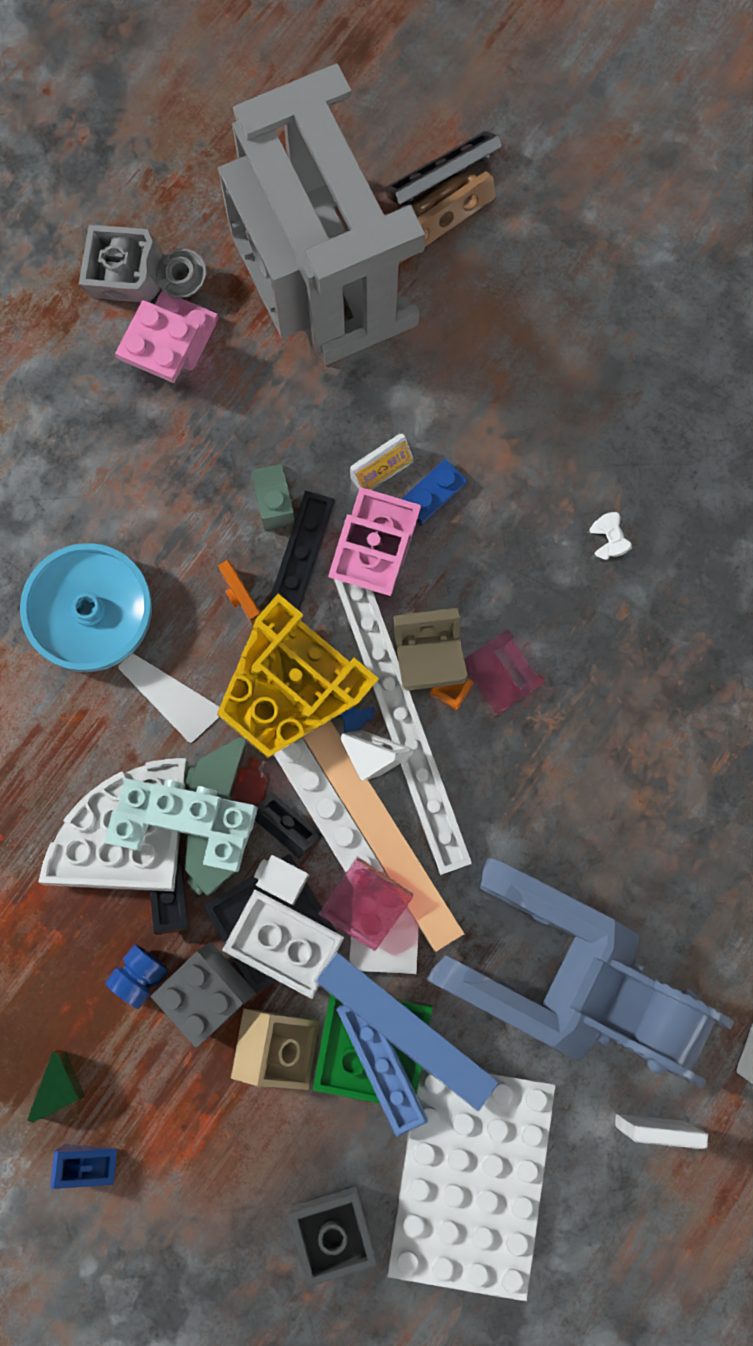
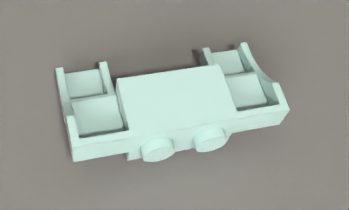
(183, 811)

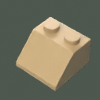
(275, 1050)

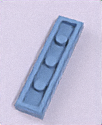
(385, 1074)

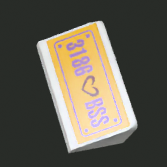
(382, 463)

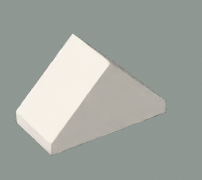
(373, 754)

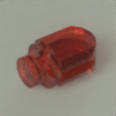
(252, 782)

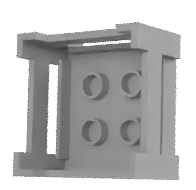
(291, 234)

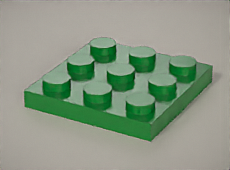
(339, 1065)

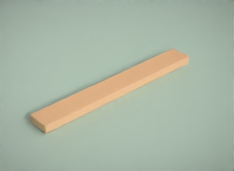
(383, 837)

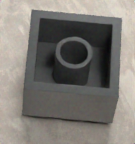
(203, 994)
(332, 1236)

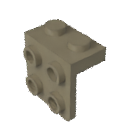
(429, 649)

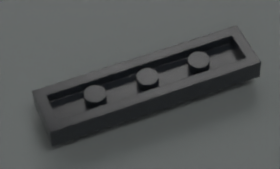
(451, 163)

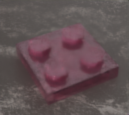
(366, 903)

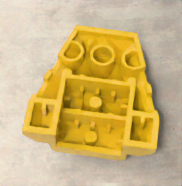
(289, 681)

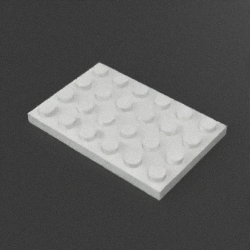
(473, 1188)

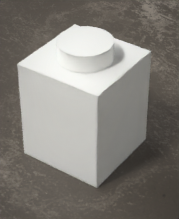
(281, 879)

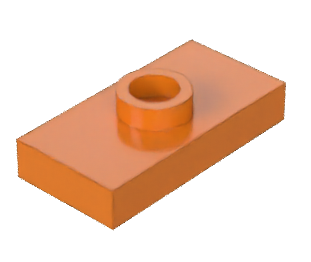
(238, 592)

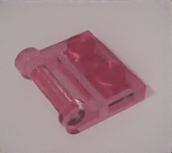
(494, 679)

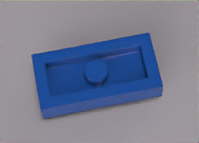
(436, 489)

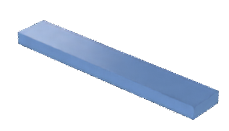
(406, 1031)

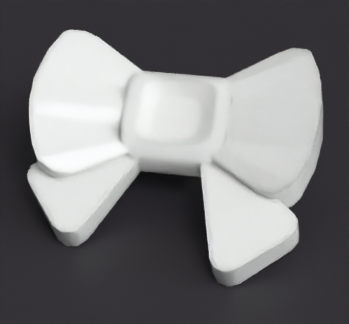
(617, 544)

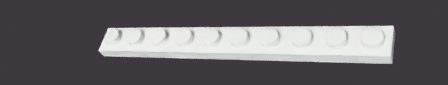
(405, 728)

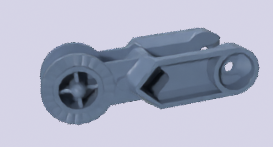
(596, 990)

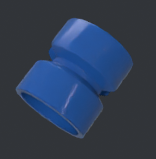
(137, 975)

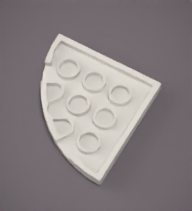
(84, 860)

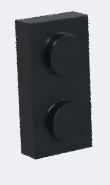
(286, 825)
(170, 907)

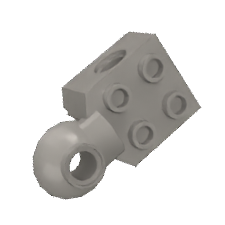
(132, 266)

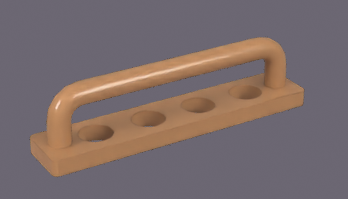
(482, 193)

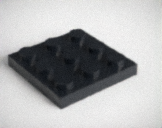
(228, 907)

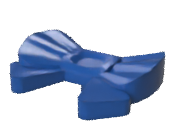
(356, 720)

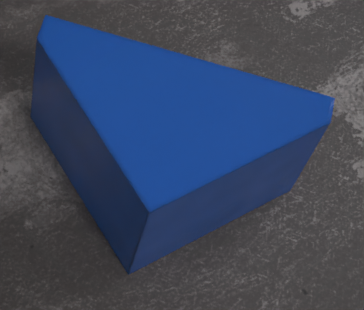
(83, 1166)

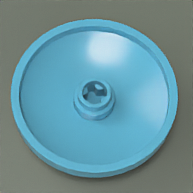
(86, 607)

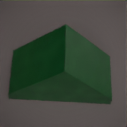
(57, 1088)

